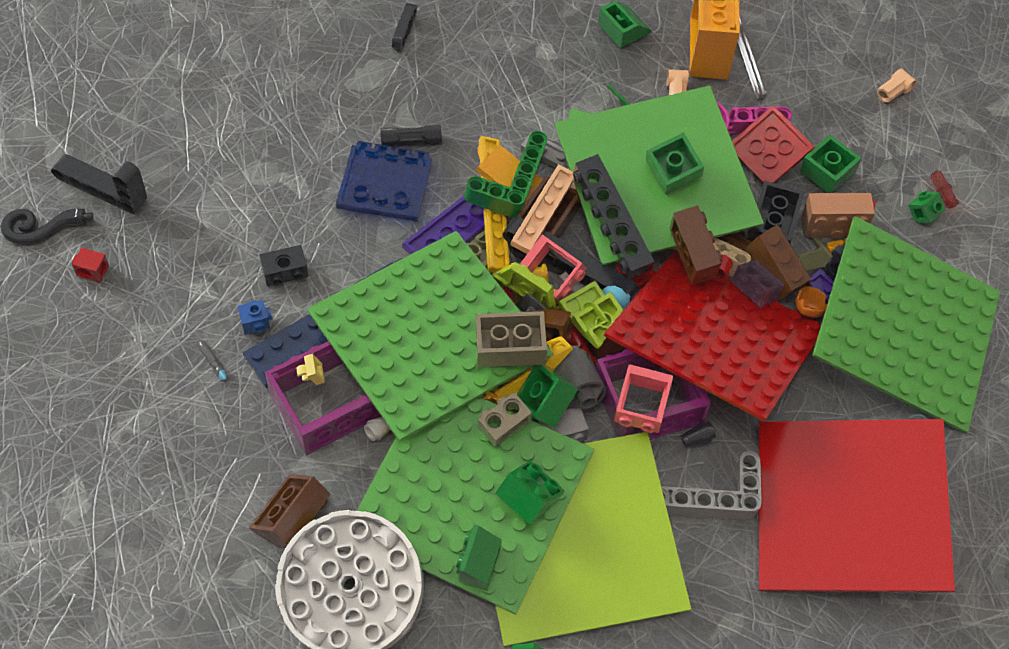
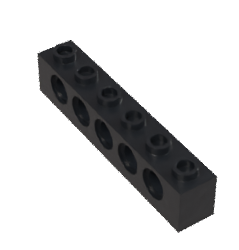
(594, 169)

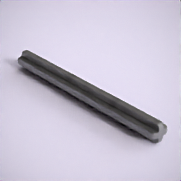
(750, 62)

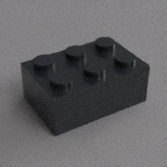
(779, 207)

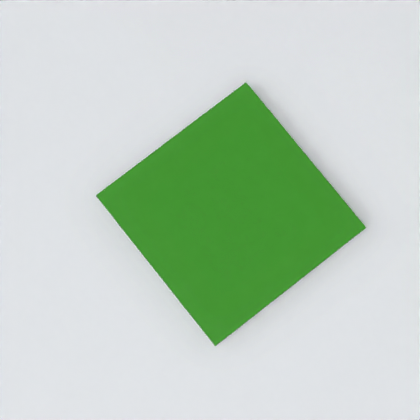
(622, 140)
(908, 324)
(414, 334)
(447, 482)

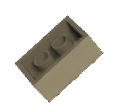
(511, 339)

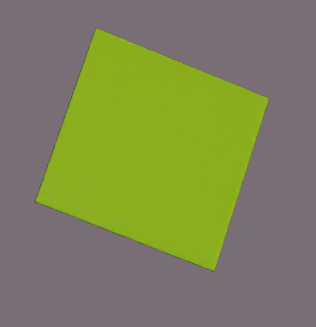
(609, 554)

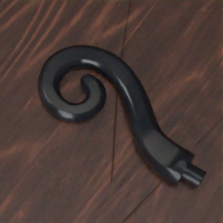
(66, 218)

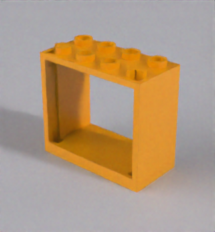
(713, 37)

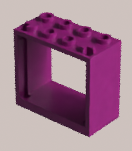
(674, 418)
(328, 427)

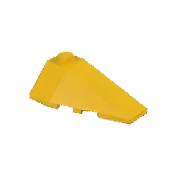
(560, 350)

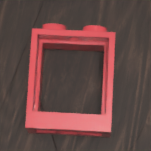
(537, 254)
(650, 380)

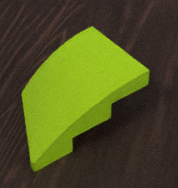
(592, 312)

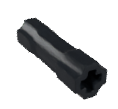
(425, 134)

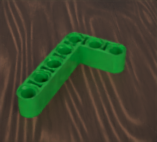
(513, 198)

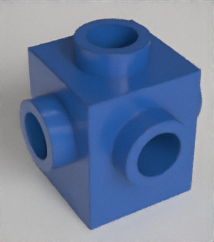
(254, 317)

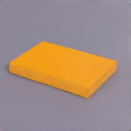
(501, 168)

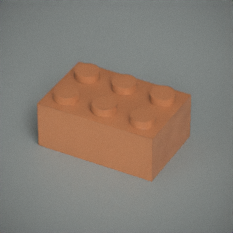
(833, 213)

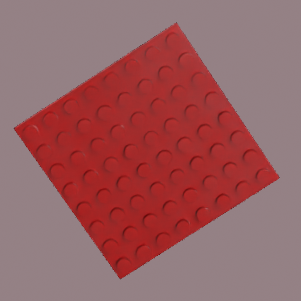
(716, 337)
(854, 506)

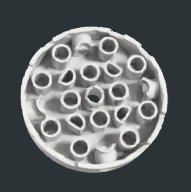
(342, 548)

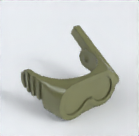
(815, 258)

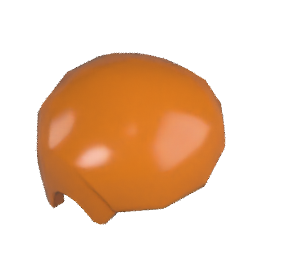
(811, 302)

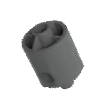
(582, 373)

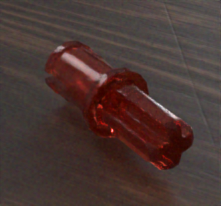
(944, 189)

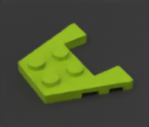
(523, 281)

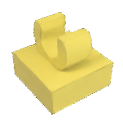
(311, 370)

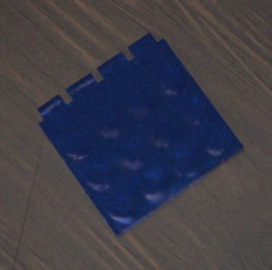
(384, 181)

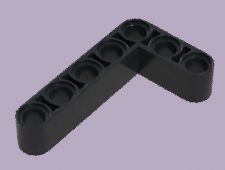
(121, 190)

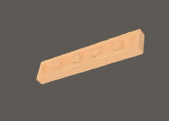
(543, 209)

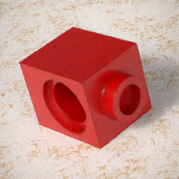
(90, 264)

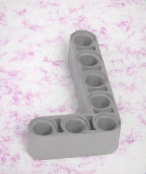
(715, 498)

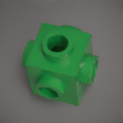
(927, 207)

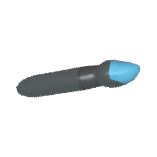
(219, 370)

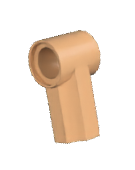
(677, 81)
(899, 83)

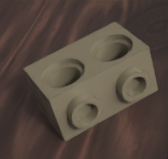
(508, 423)

